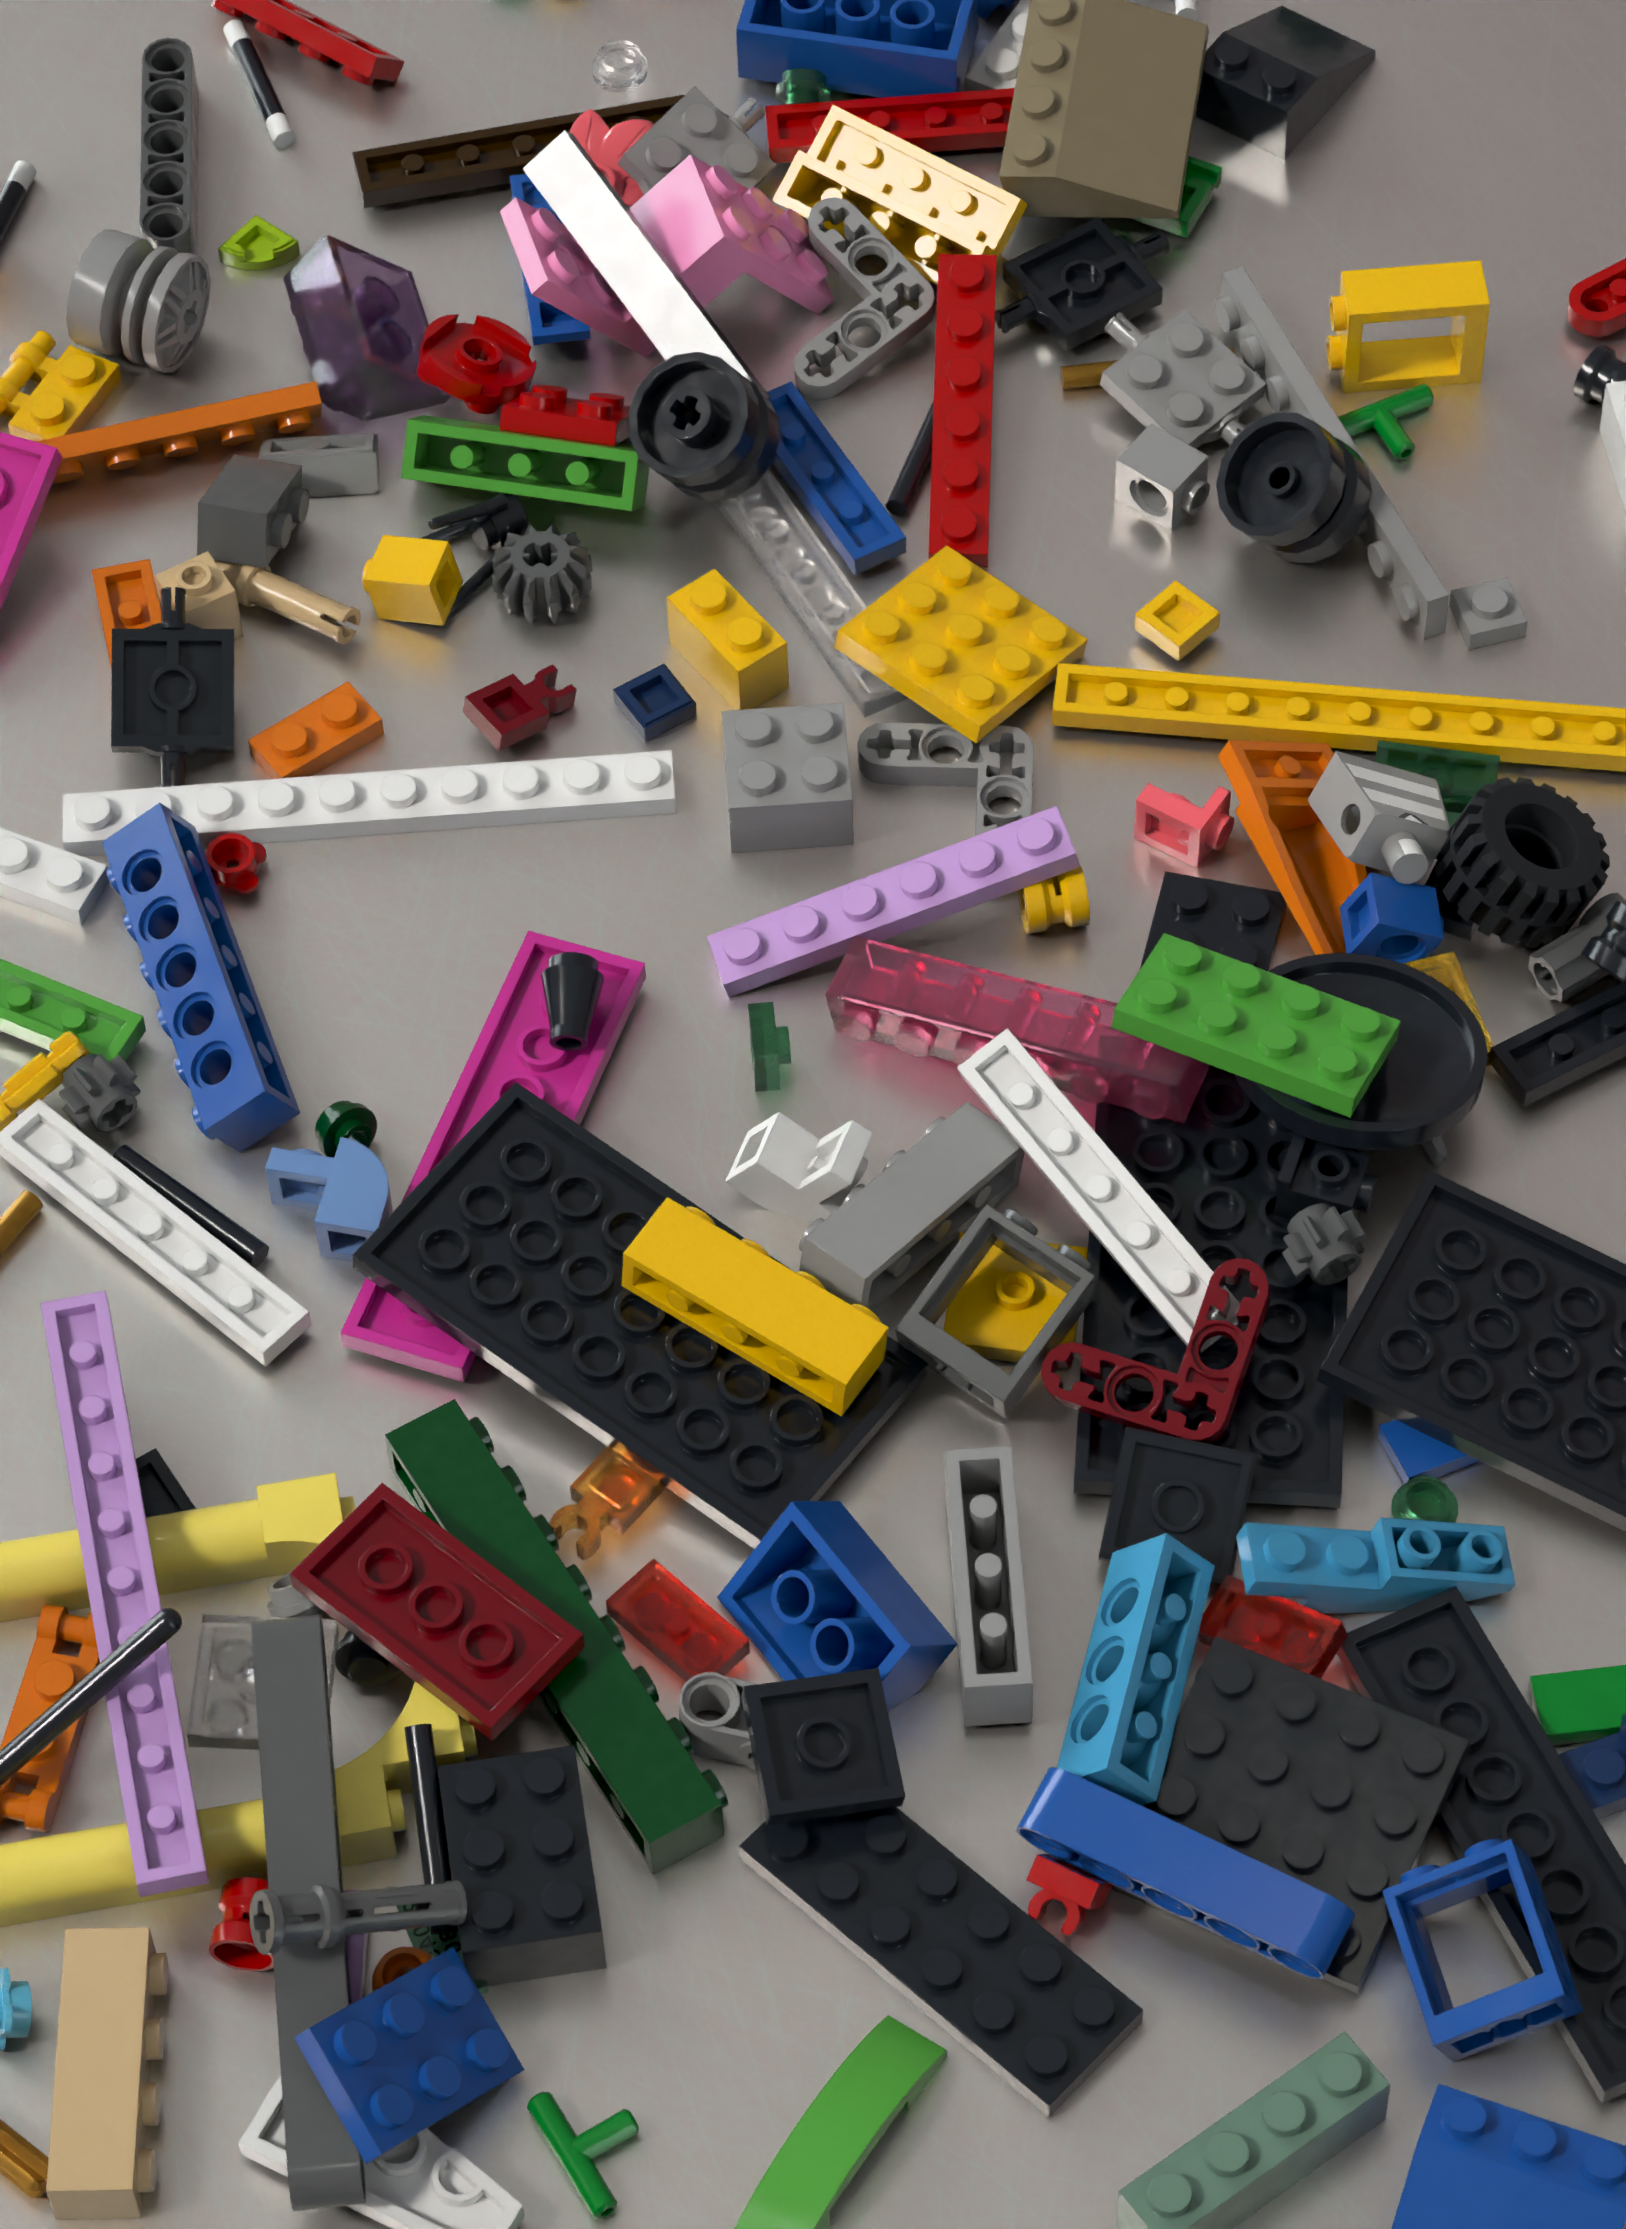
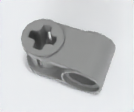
(718, 1739)

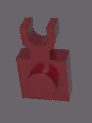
(514, 711)

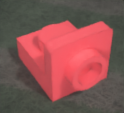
(1181, 828)

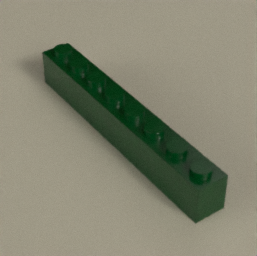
(598, 1698)

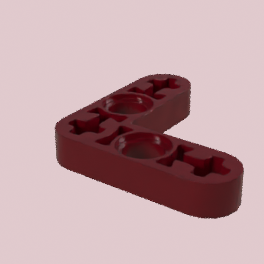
(1194, 1378)

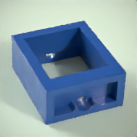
(1503, 2013)

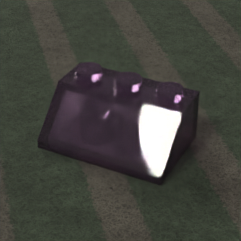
(360, 330)

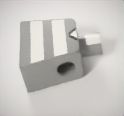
(1381, 815)

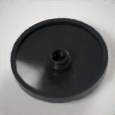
(1426, 1078)

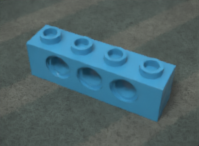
(1137, 1667)

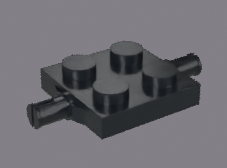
(1082, 282)
(172, 689)

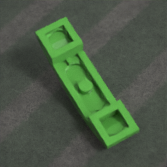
(842, 2128)

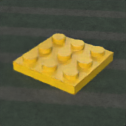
(960, 643)

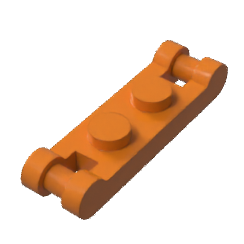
(43, 1683)

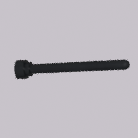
(88, 1691)

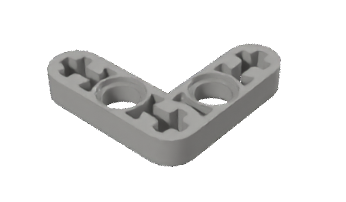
(879, 295)
(976, 767)

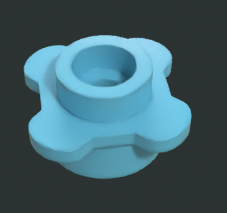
(14, 2008)

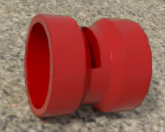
(232, 1938)

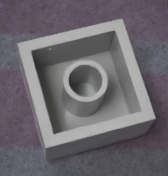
(787, 777)

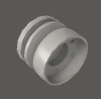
(138, 300)

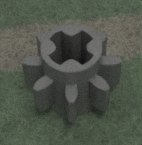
(99, 1092)
(1323, 1244)

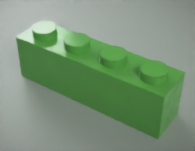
(523, 464)

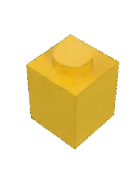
(412, 580)

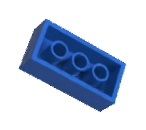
(861, 44)

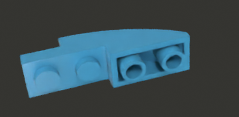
(1375, 1568)

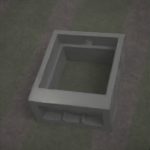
(958, 1362)

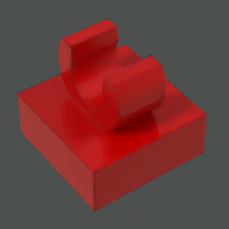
(1070, 1886)

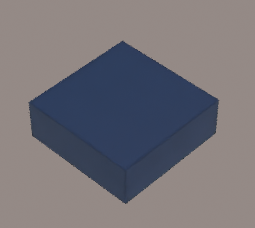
(654, 702)

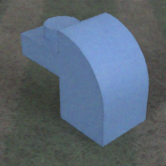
(344, 1190)

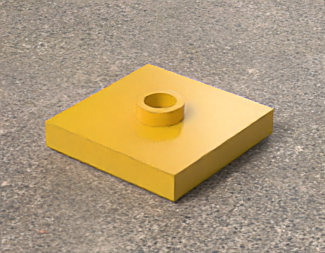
(1004, 1307)

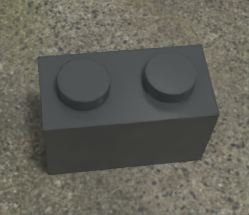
(251, 510)

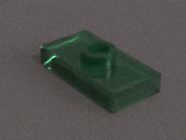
(1456, 772)

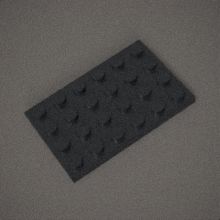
(1496, 1345)

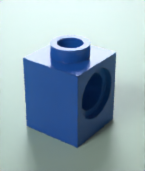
(1392, 919)

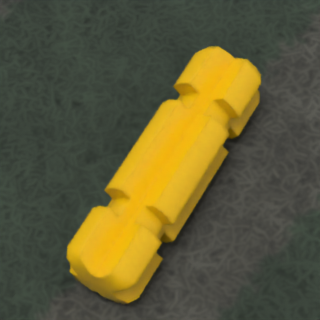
(39, 1076)

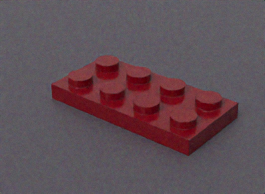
(437, 1611)

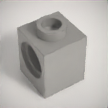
(1162, 477)

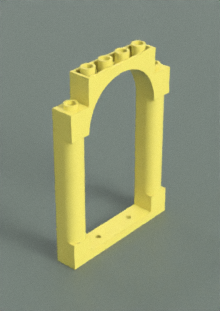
(191, 1552)

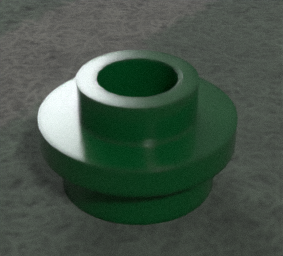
(346, 1121)

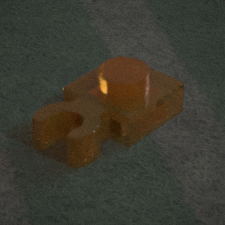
(609, 1493)

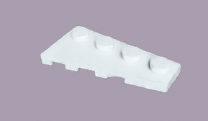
(406, 2187)

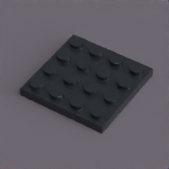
(1308, 1785)

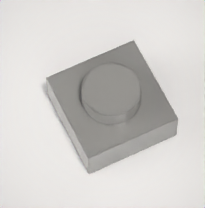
(1488, 613)

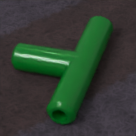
(1384, 415)
(578, 2151)

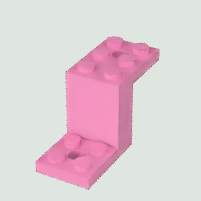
(702, 226)

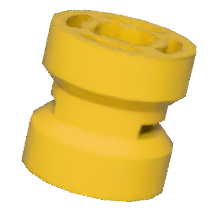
(1055, 901)

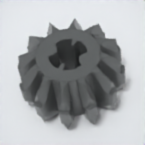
(542, 573)

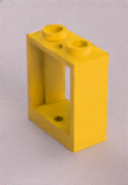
(1402, 295)

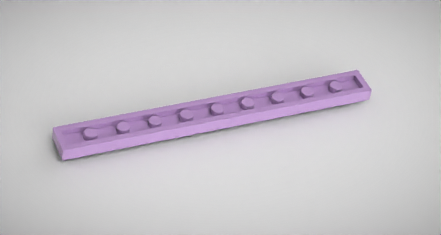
(123, 1593)

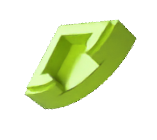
(258, 247)

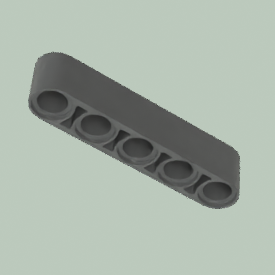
(169, 146)

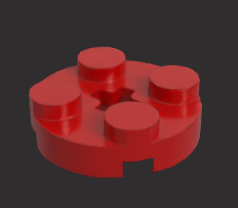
(451, 361)

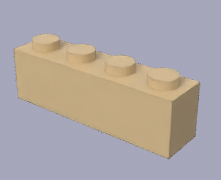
(104, 2074)

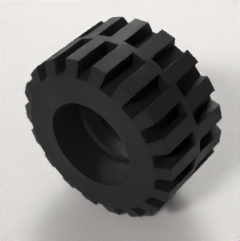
(1522, 862)

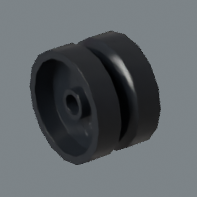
(703, 426)
(1293, 487)

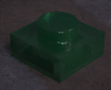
(768, 1046)

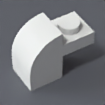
(796, 1171)

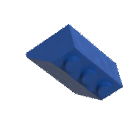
(832, 1603)
(1509, 2171)

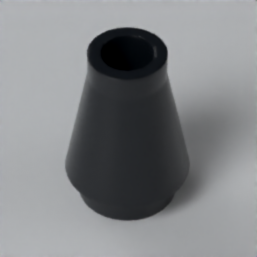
(571, 997)

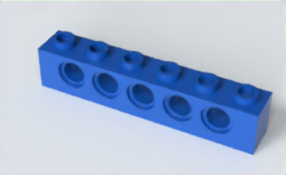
(199, 979)

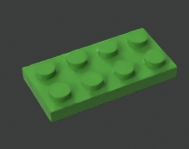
(1256, 1024)

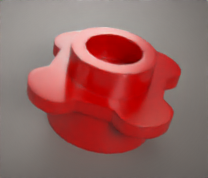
(235, 850)

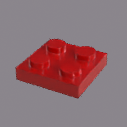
(552, 414)

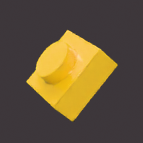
(1177, 620)

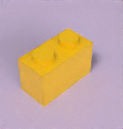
(727, 642)

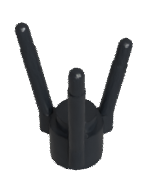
(489, 528)

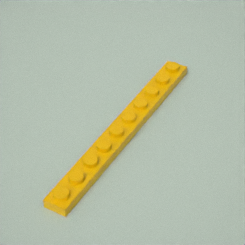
(1338, 715)

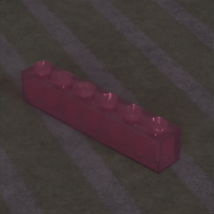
(957, 1008)

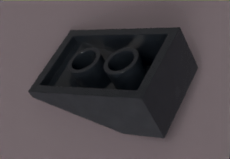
(1277, 78)

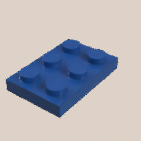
(409, 2054)

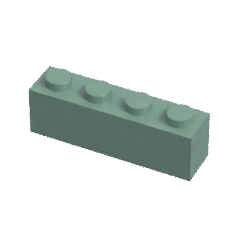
(1261, 2145)

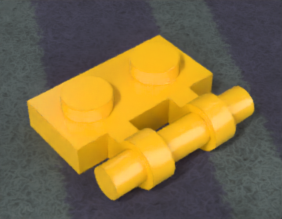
(67, 389)

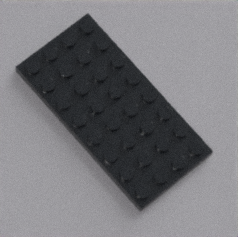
(1219, 1191)
(523, 1265)

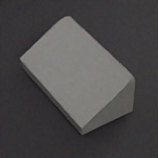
(330, 462)

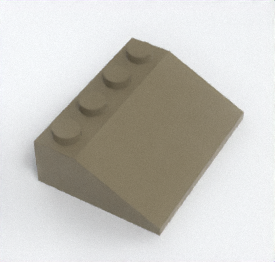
(1103, 110)

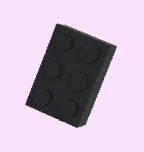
(524, 1866)

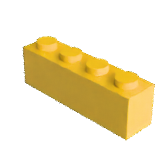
(755, 1305)

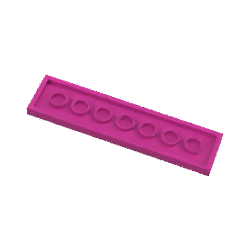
(508, 1050)

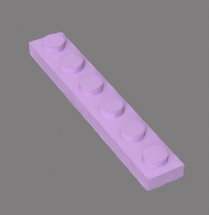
(893, 901)

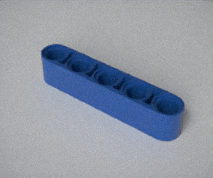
(1186, 1873)

